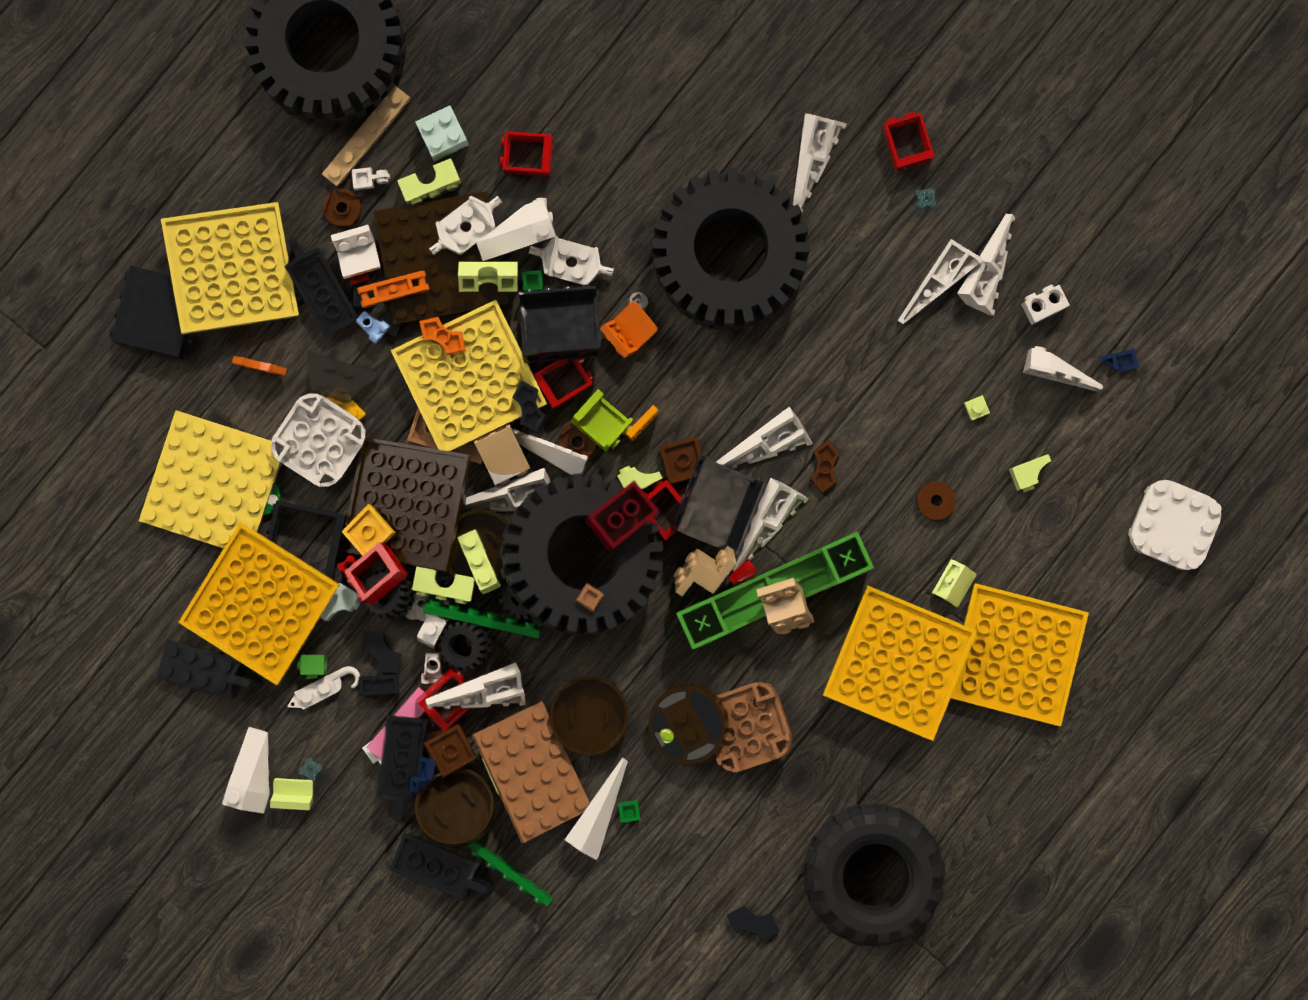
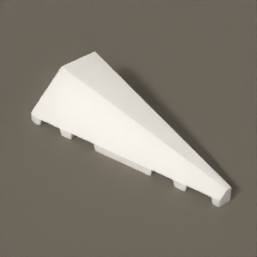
(817, 141)
(949, 268)
(777, 435)
(560, 457)
(509, 495)
(774, 508)
(497, 687)
(592, 825)

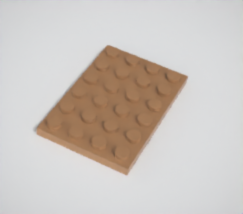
(531, 772)

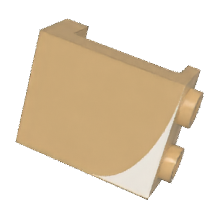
(502, 455)

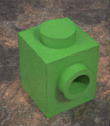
(312, 665)

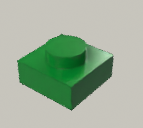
(532, 280)
(629, 811)

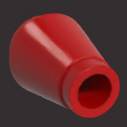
(743, 573)

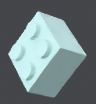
(442, 133)

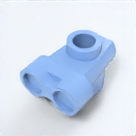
(375, 329)

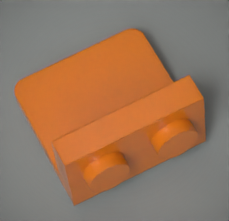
(629, 330)

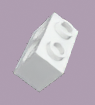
(1046, 307)

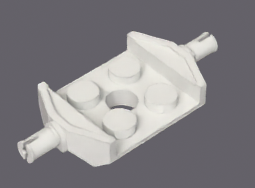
(472, 211)
(559, 250)

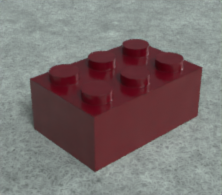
(621, 515)

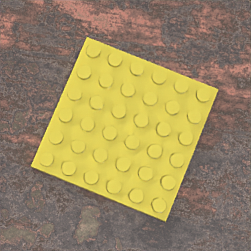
(229, 267)
(469, 390)
(210, 481)

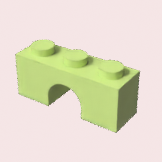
(445, 179)
(474, 274)
(479, 562)
(426, 582)

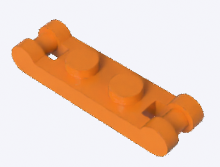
(393, 289)

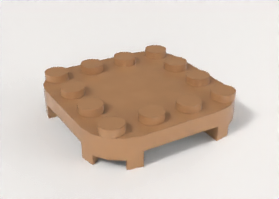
(756, 727)

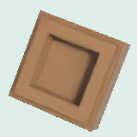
(589, 597)

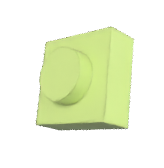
(976, 408)

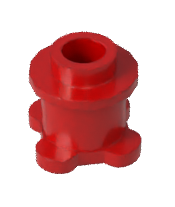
(345, 565)

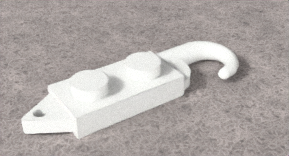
(322, 688)

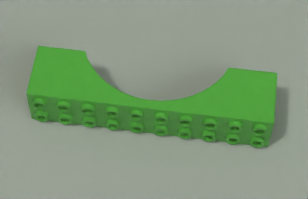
(742, 605)

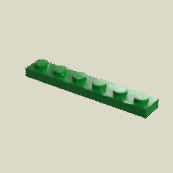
(473, 616)
(510, 873)

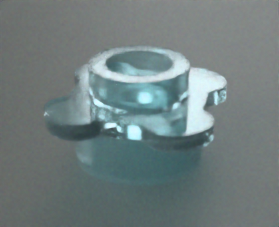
(921, 194)
(304, 770)

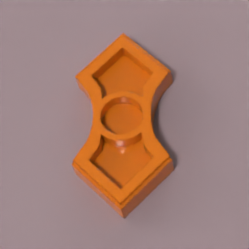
(434, 331)
(260, 366)

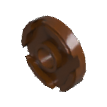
(353, 211)
(569, 433)
(947, 497)

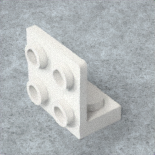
(356, 251)

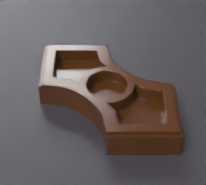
(824, 475)

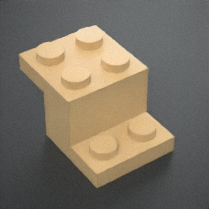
(704, 570)
(785, 606)

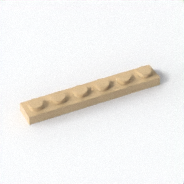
(366, 136)

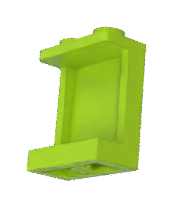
(601, 421)

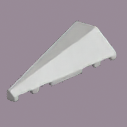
(982, 282)

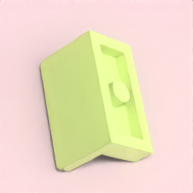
(954, 583)
(292, 794)

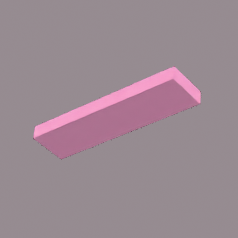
(408, 709)

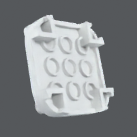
(318, 440)
(1175, 525)

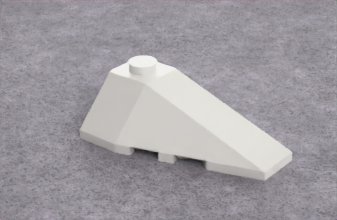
(523, 228)
(1050, 367)
(249, 781)

